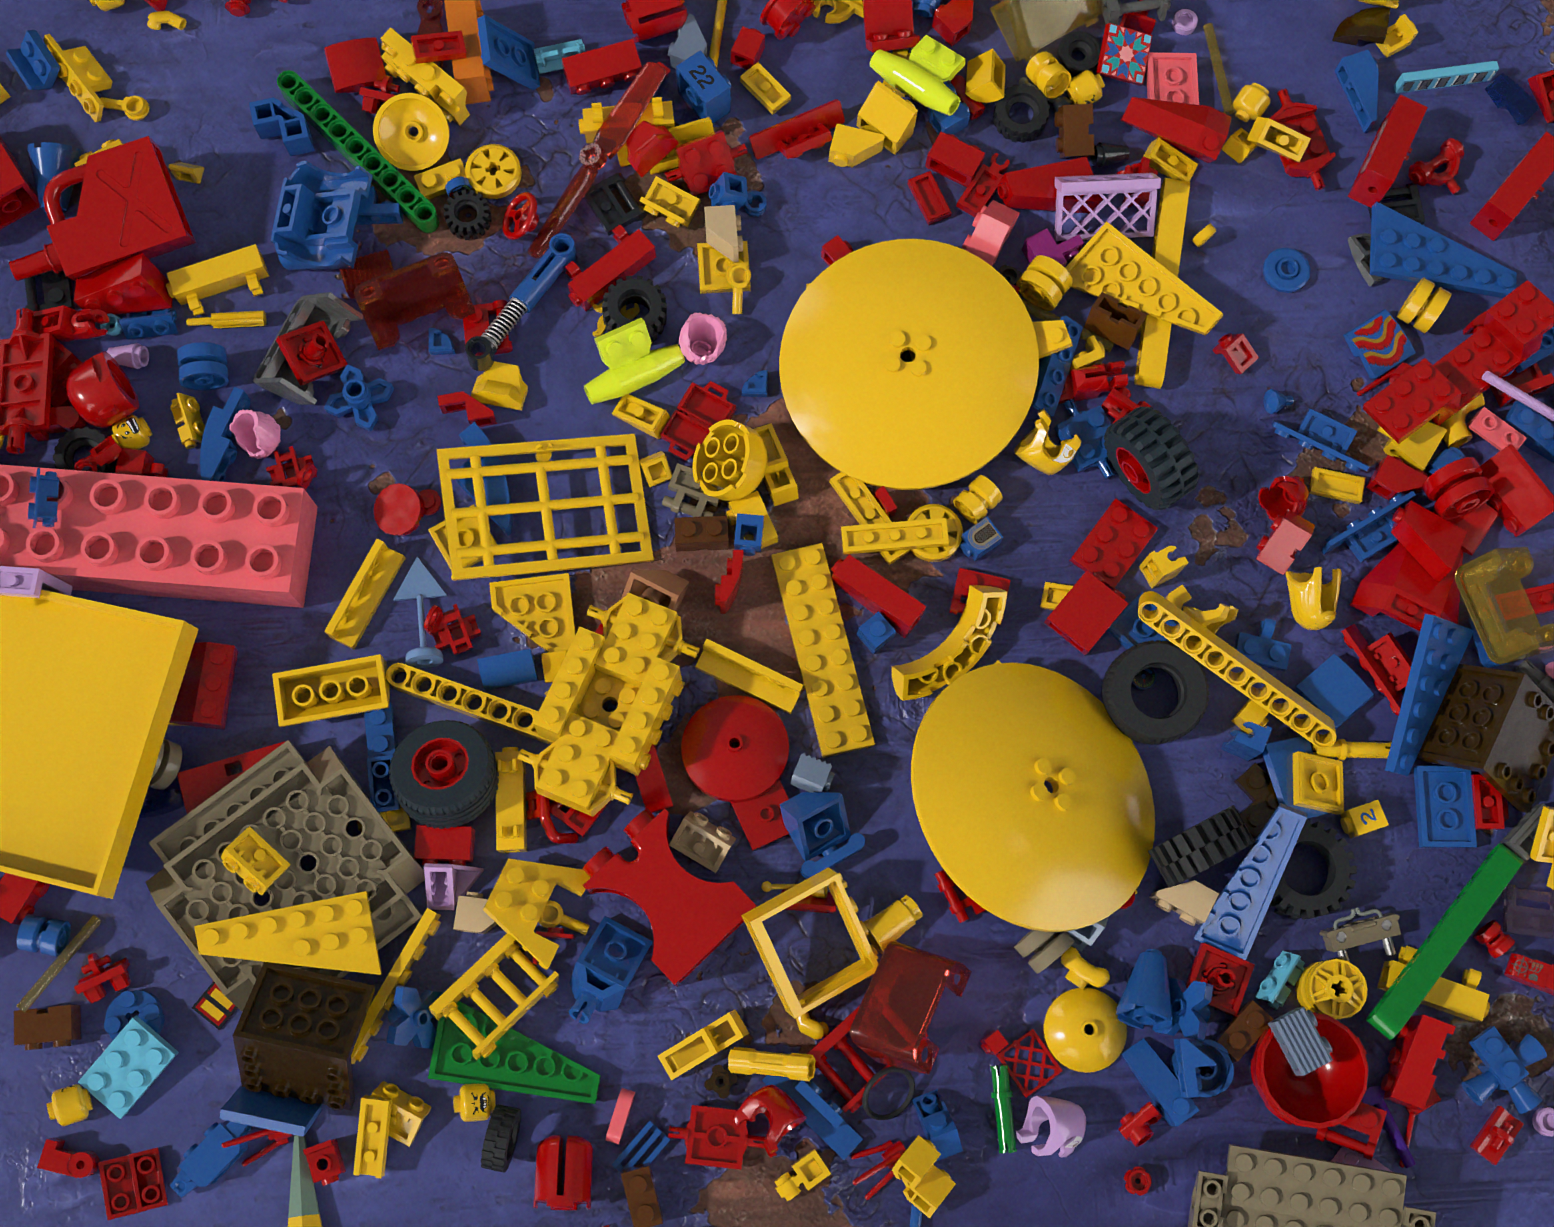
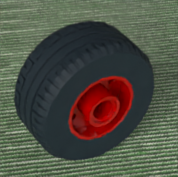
(444, 774)

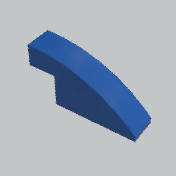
(496, 487)

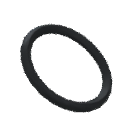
(869, 1085)

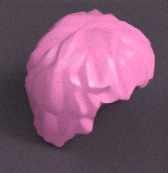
(702, 338)
(256, 433)

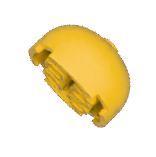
(731, 459)

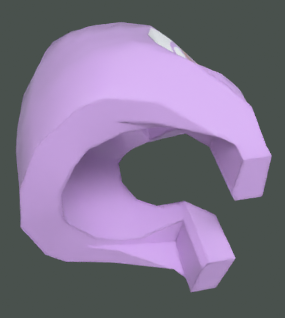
(1066, 1125)

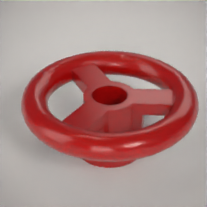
(524, 218)

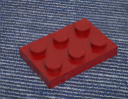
(1114, 543)

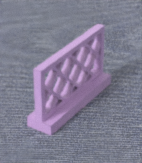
(1110, 185)

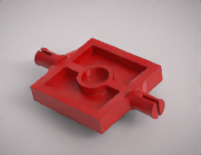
(704, 161)
(715, 1138)

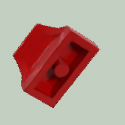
(648, 146)
(1489, 805)

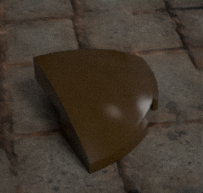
(1366, 25)

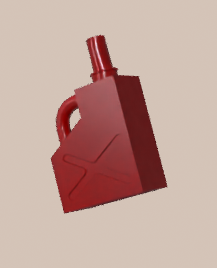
(122, 212)

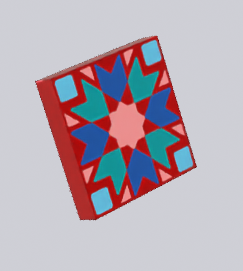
(1124, 54)

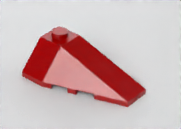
(1186, 126)

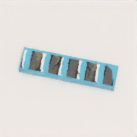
(1446, 77)

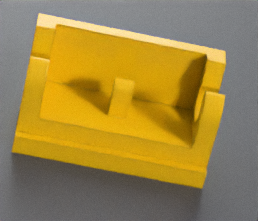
(1159, 568)

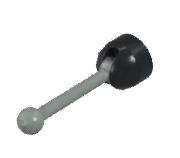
(1056, 103)

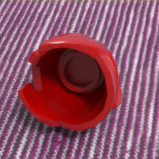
(1284, 494)

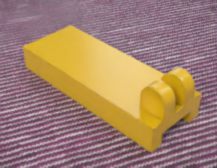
(372, 1136)

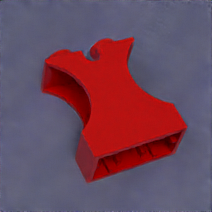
(684, 911)

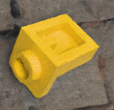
(1093, 356)

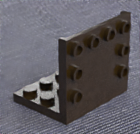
(1496, 727)
(301, 1035)

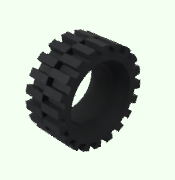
(1201, 846)
(1338, 878)

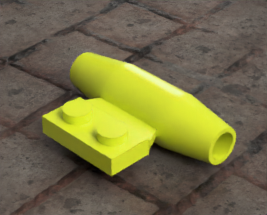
(922, 74)
(630, 362)

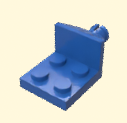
(606, 968)

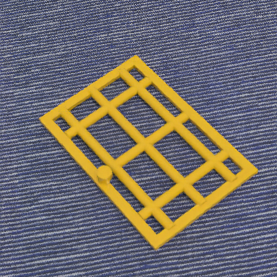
(543, 455)

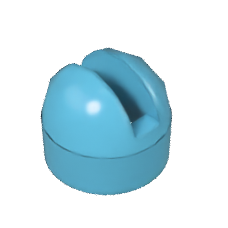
(113, 320)

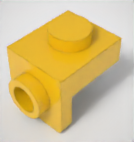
(1398, 36)

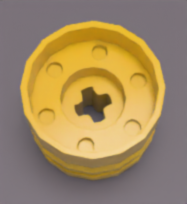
(1316, 994)

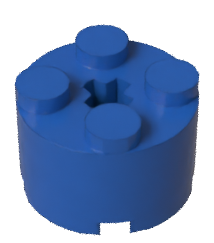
(1216, 1077)

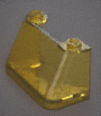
(1036, 23)
(1501, 606)

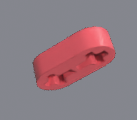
(620, 1116)

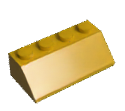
(331, 690)

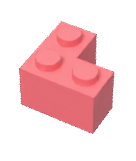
(991, 231)

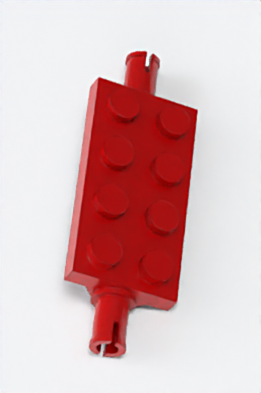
(25, 381)

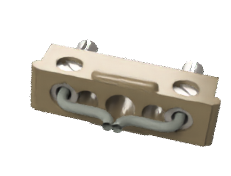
(1361, 932)

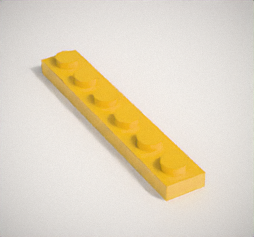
(397, 976)

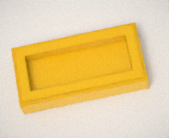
(1337, 485)

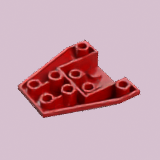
(1407, 591)

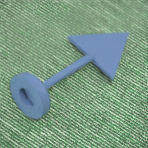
(420, 585)

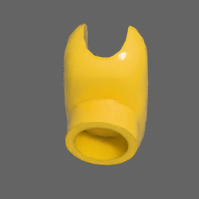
(1081, 971)

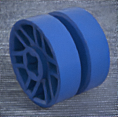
(202, 366)

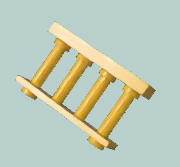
(468, 987)

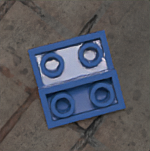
(1335, 690)

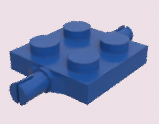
(1090, 428)

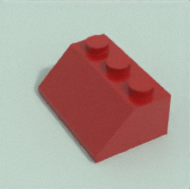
(1518, 493)
(206, 686)

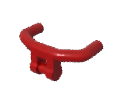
(540, 810)

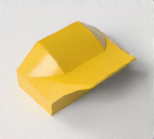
(501, 386)

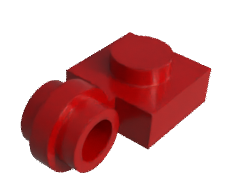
(103, 453)

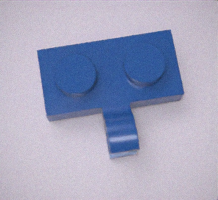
(1263, 649)

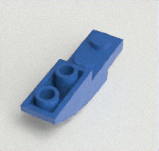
(1534, 427)
(216, 445)
(381, 745)

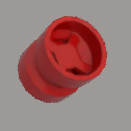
(1494, 939)

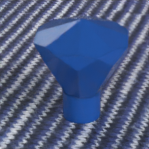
(1274, 401)

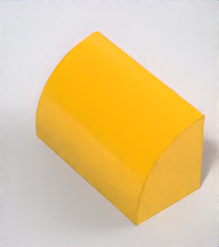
(986, 77)

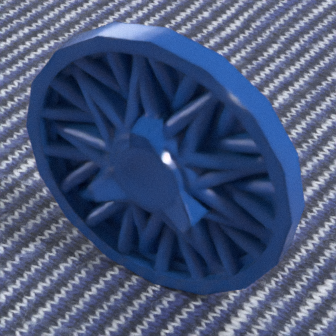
(1286, 270)

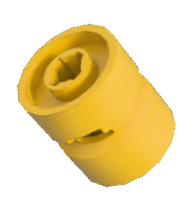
(1048, 74)
(981, 496)

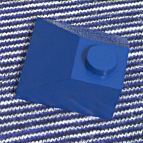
(815, 821)

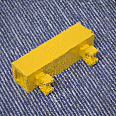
(656, 113)
(217, 276)
(511, 802)
(1445, 995)

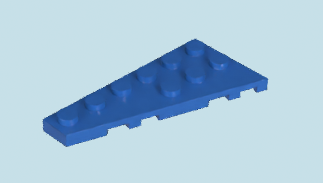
(1412, 251)
(1431, 672)

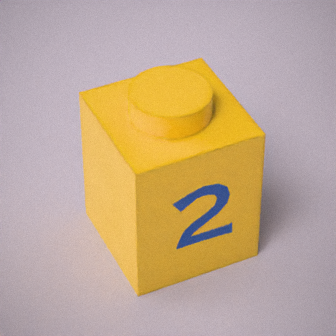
(1363, 819)

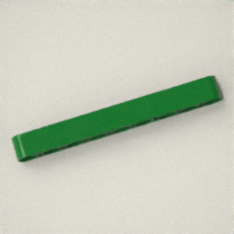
(354, 141)
(1444, 941)

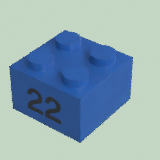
(704, 87)

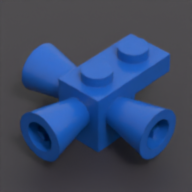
(1504, 1069)

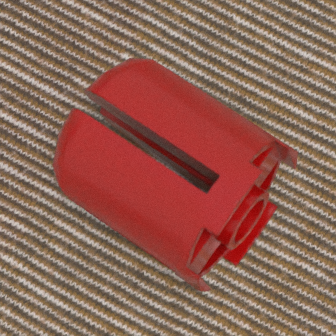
(654, 17)
(577, 1173)

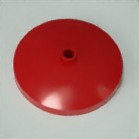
(741, 771)

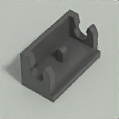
(1522, 835)

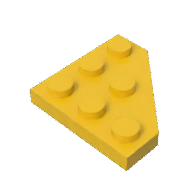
(538, 609)

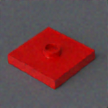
(762, 817)

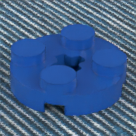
(128, 1003)

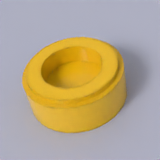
(1204, 235)

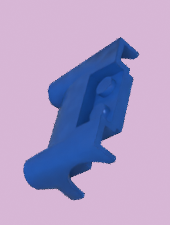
(319, 217)

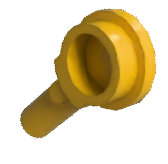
(135, 107)
(738, 277)
(553, 916)

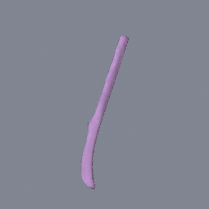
(1518, 394)

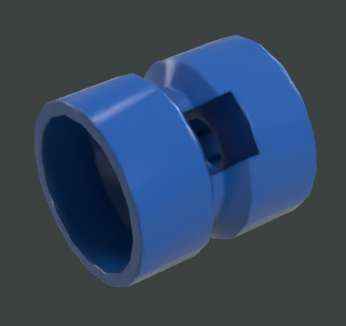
(40, 934)

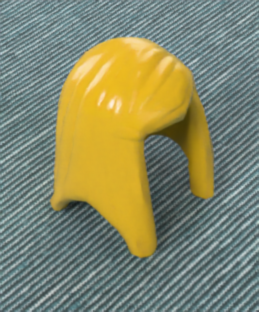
(1311, 601)

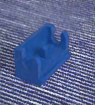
(1248, 745)

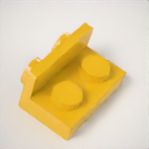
(254, 861)
(406, 1112)

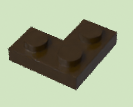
(1259, 789)

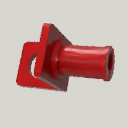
(1138, 21)

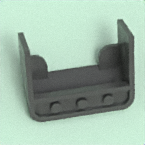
(274, 371)

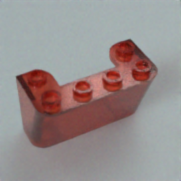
(410, 294)
(902, 1004)

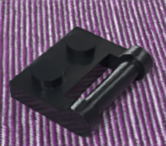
(608, 208)
(1410, 208)
(56, 290)

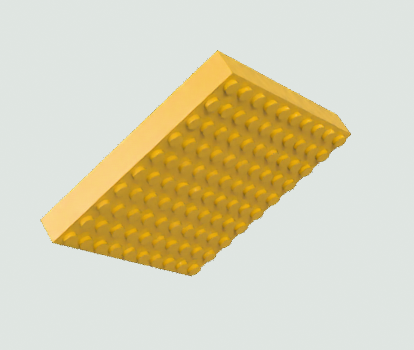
(80, 732)

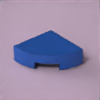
(440, 343)
(756, 385)

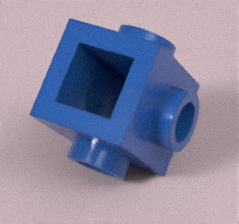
(729, 190)

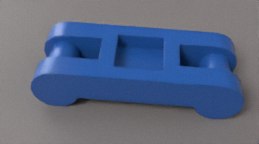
(833, 856)

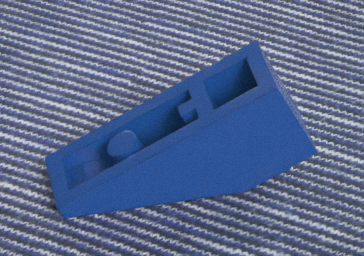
(1359, 80)
(1159, 1083)

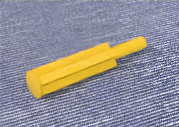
(231, 319)

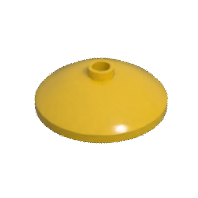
(393, 134)
(1066, 1035)

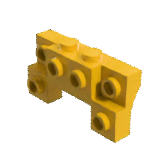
(426, 77)

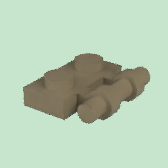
(684, 484)

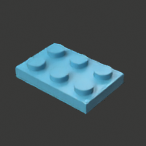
(128, 1067)

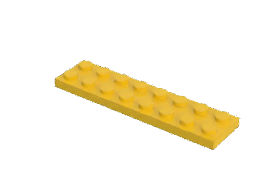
(822, 650)

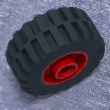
(1151, 458)

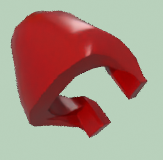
(779, 1109)

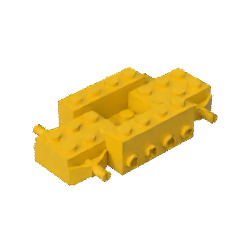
(622, 666)

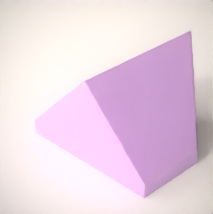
(448, 882)

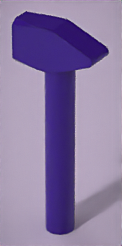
(1375, 1096)

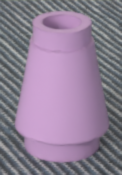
(130, 355)

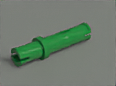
(1003, 1108)

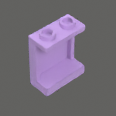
(29, 582)

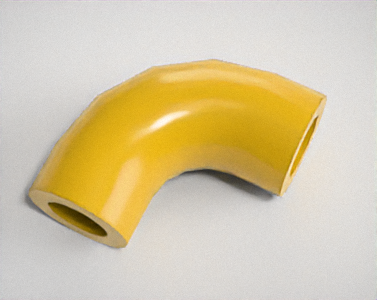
(1457, 430)

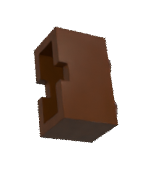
(1074, 131)
(1114, 321)
(701, 533)
(38, 1027)
(1243, 1030)
(642, 1196)

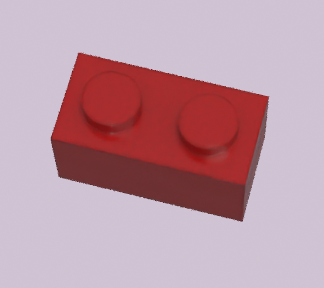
(993, 1042)

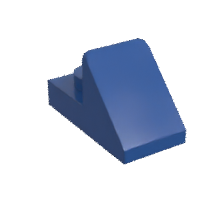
(373, 213)
(1187, 1059)

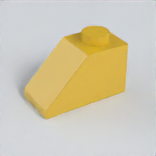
(1278, 138)
(854, 145)

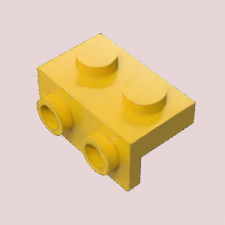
(671, 202)

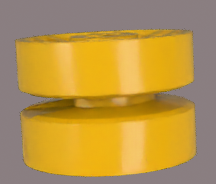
(1044, 282)
(1424, 305)

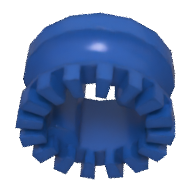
(762, 206)

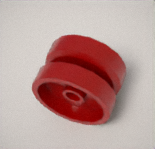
(1458, 488)

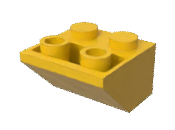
(888, 115)

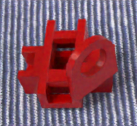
(298, 472)
(437, 626)

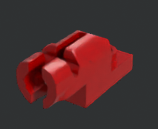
(69, 324)
(1090, 381)

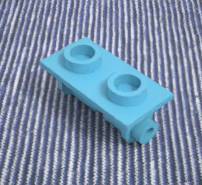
(550, 57)
(1286, 968)

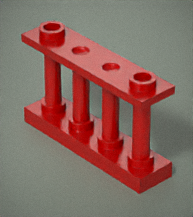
(839, 1041)

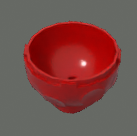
(1322, 1096)

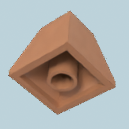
(657, 586)

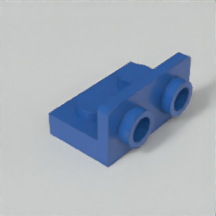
(34, 62)

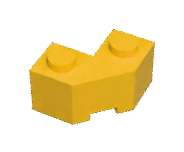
(923, 1180)

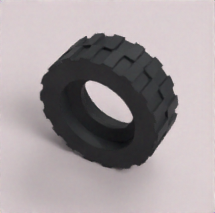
(1016, 131)
(72, 442)
(501, 1138)

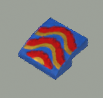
(1379, 343)

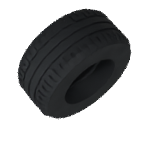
(1187, 676)

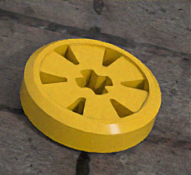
(507, 174)
(954, 527)

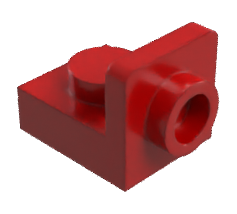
(1236, 351)

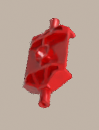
(1302, 119)

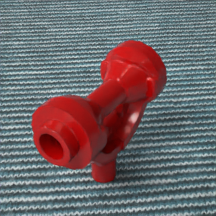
(1423, 172)

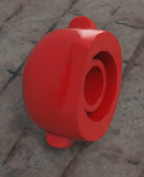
(101, 391)

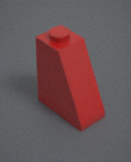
(1428, 538)

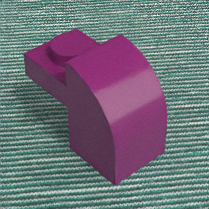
(1044, 244)

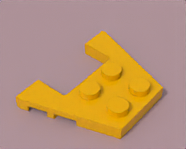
(521, 898)

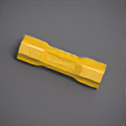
(750, 1061)

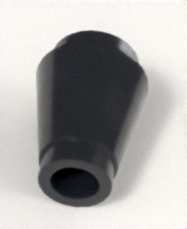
(1109, 154)

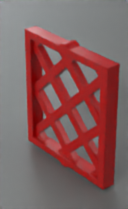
(1041, 1081)

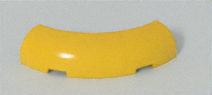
(958, 651)

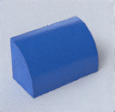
(507, 669)

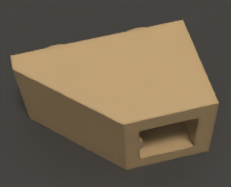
(722, 229)
(1188, 899)
(471, 916)

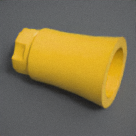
(892, 922)

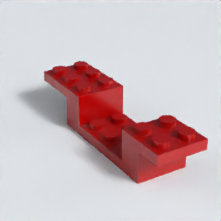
(1438, 391)

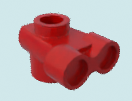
(1136, 1126)

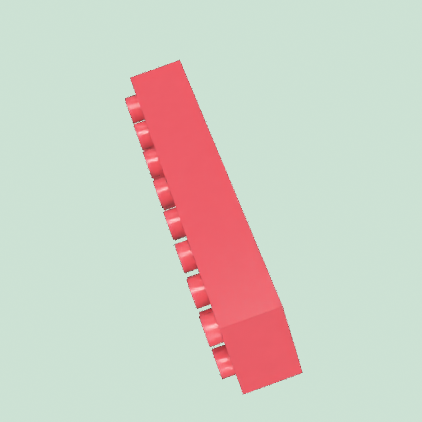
(163, 536)

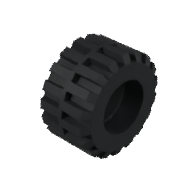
(635, 292)

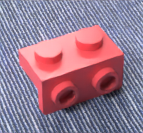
(1495, 430)

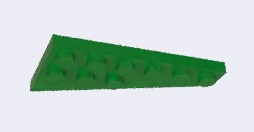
(514, 1065)

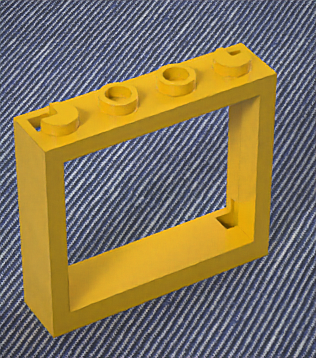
(834, 984)

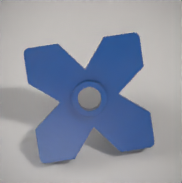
(359, 397)
(1189, 1008)
(411, 1018)

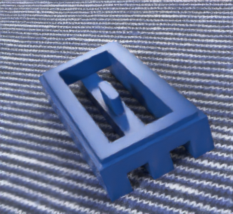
(657, 1132)

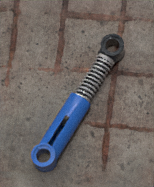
(522, 300)

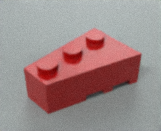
(124, 288)
(1414, 1061)

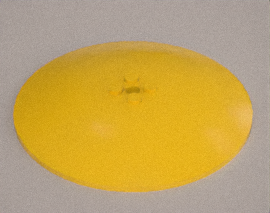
(917, 418)
(995, 826)

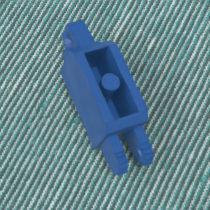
(209, 1161)

